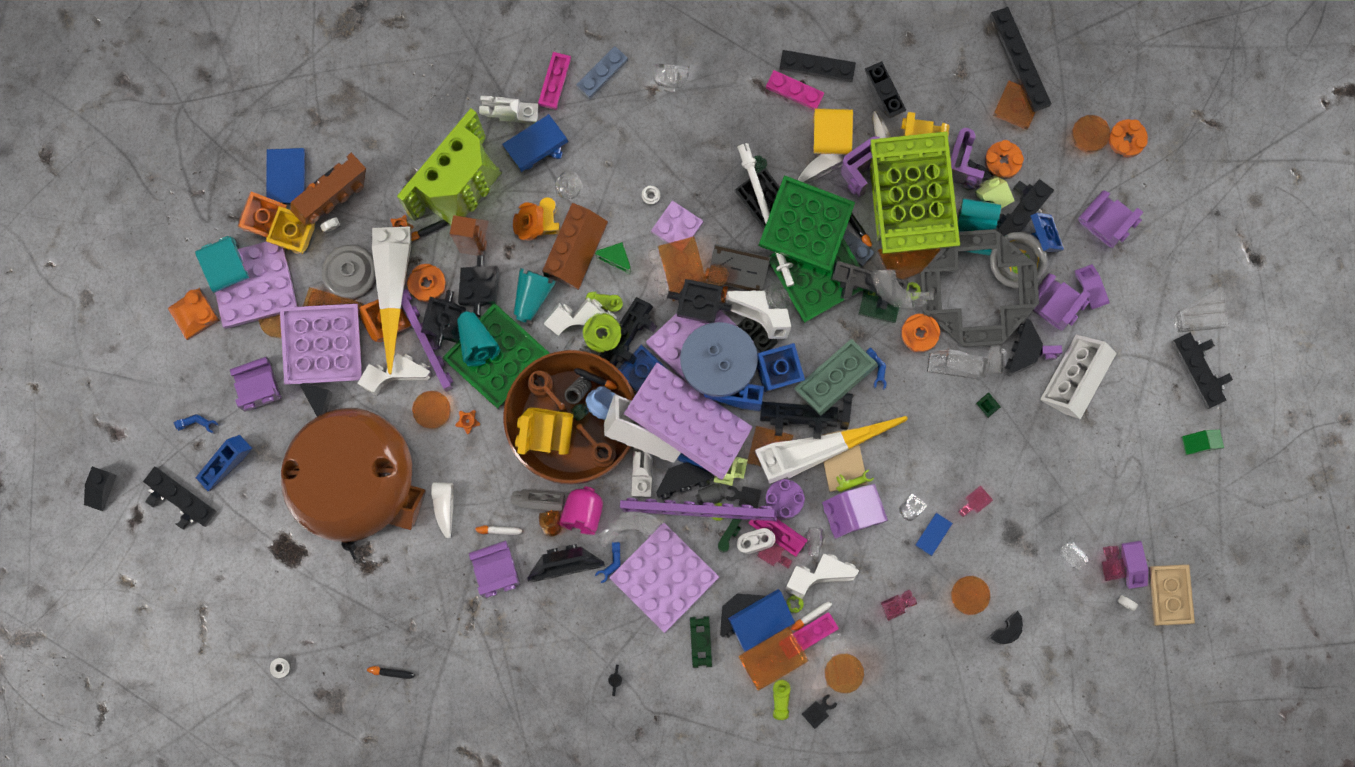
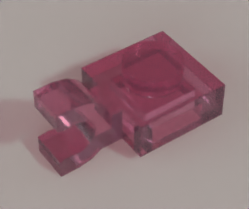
(976, 500)
(774, 555)
(1113, 567)
(896, 606)

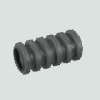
(578, 390)

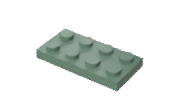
(836, 377)

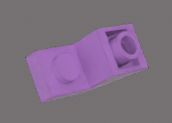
(1092, 283)
(1136, 564)

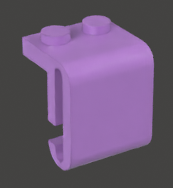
(854, 165)
(965, 175)
(1109, 219)
(1059, 302)
(255, 384)
(854, 510)
(494, 569)

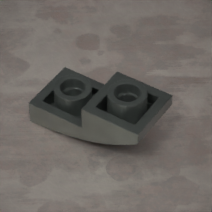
(757, 334)

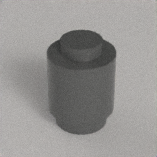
(711, 494)

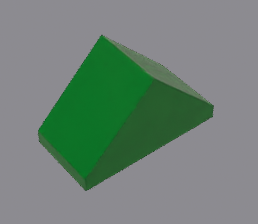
(615, 256)
(1202, 441)

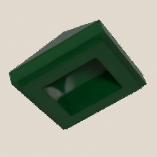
(988, 405)

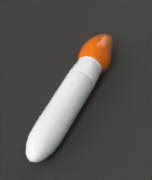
(498, 530)
(810, 616)

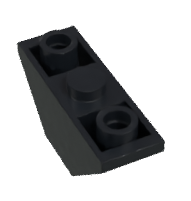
(884, 90)
(1025, 350)
(681, 479)
(733, 606)

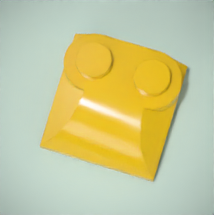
(290, 232)

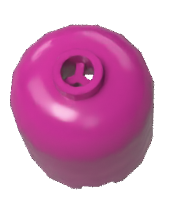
(582, 511)

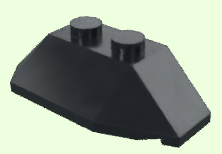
(564, 563)

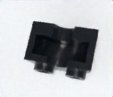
(1011, 633)

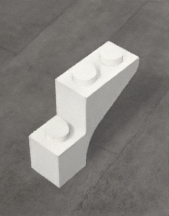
(755, 307)
(562, 316)
(403, 369)
(828, 570)

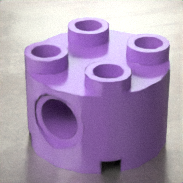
(785, 498)

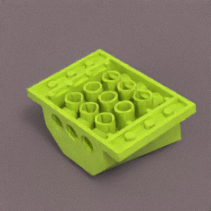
(453, 175)
(913, 193)

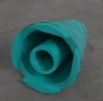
(530, 294)
(475, 340)

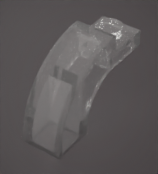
(893, 293)
(629, 521)

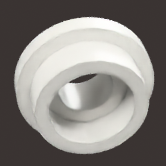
(651, 189)
(285, 670)

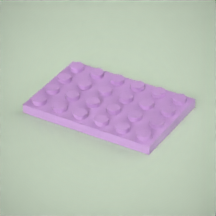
(688, 421)

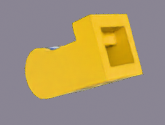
(549, 224)

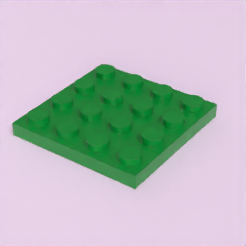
(806, 224)
(813, 288)
(497, 375)

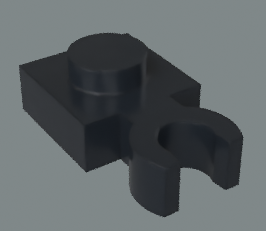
(844, 415)
(747, 496)
(817, 712)

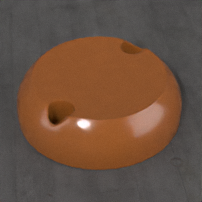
(587, 434)
(339, 474)

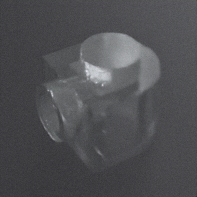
(577, 343)
(911, 508)

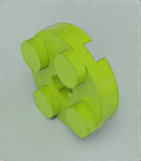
(603, 343)

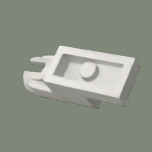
(509, 109)
(642, 474)

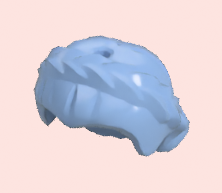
(599, 401)

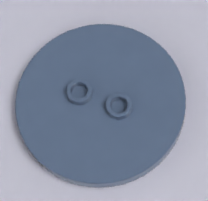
(718, 359)

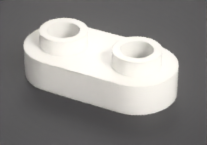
(757, 541)

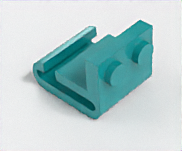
(978, 216)
(222, 263)

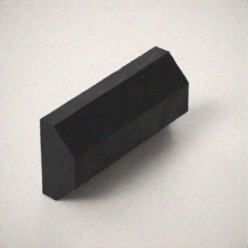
(748, 196)

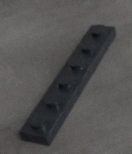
(1020, 59)

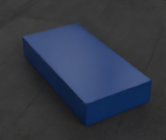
(933, 534)

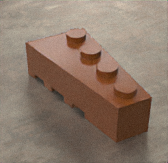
(329, 191)
(469, 234)

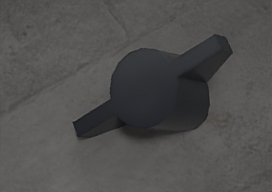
(987, 175)
(350, 546)
(615, 680)

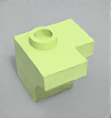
(995, 191)
(736, 470)

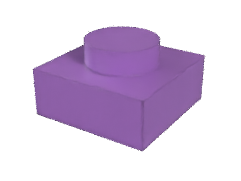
(1051, 352)

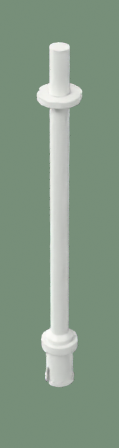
(748, 163)

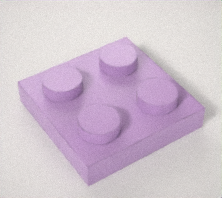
(676, 224)

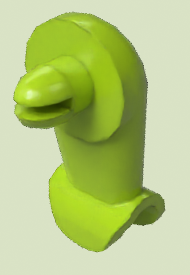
(609, 302)
(845, 485)
(781, 696)

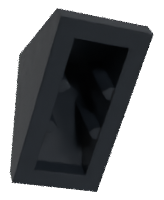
(318, 398)

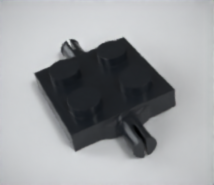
(478, 285)
(699, 301)
(441, 319)

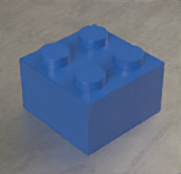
(779, 367)

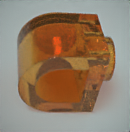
(716, 275)
(550, 522)

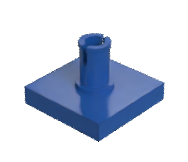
(1046, 232)

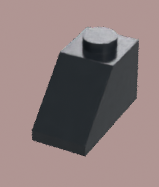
(98, 488)

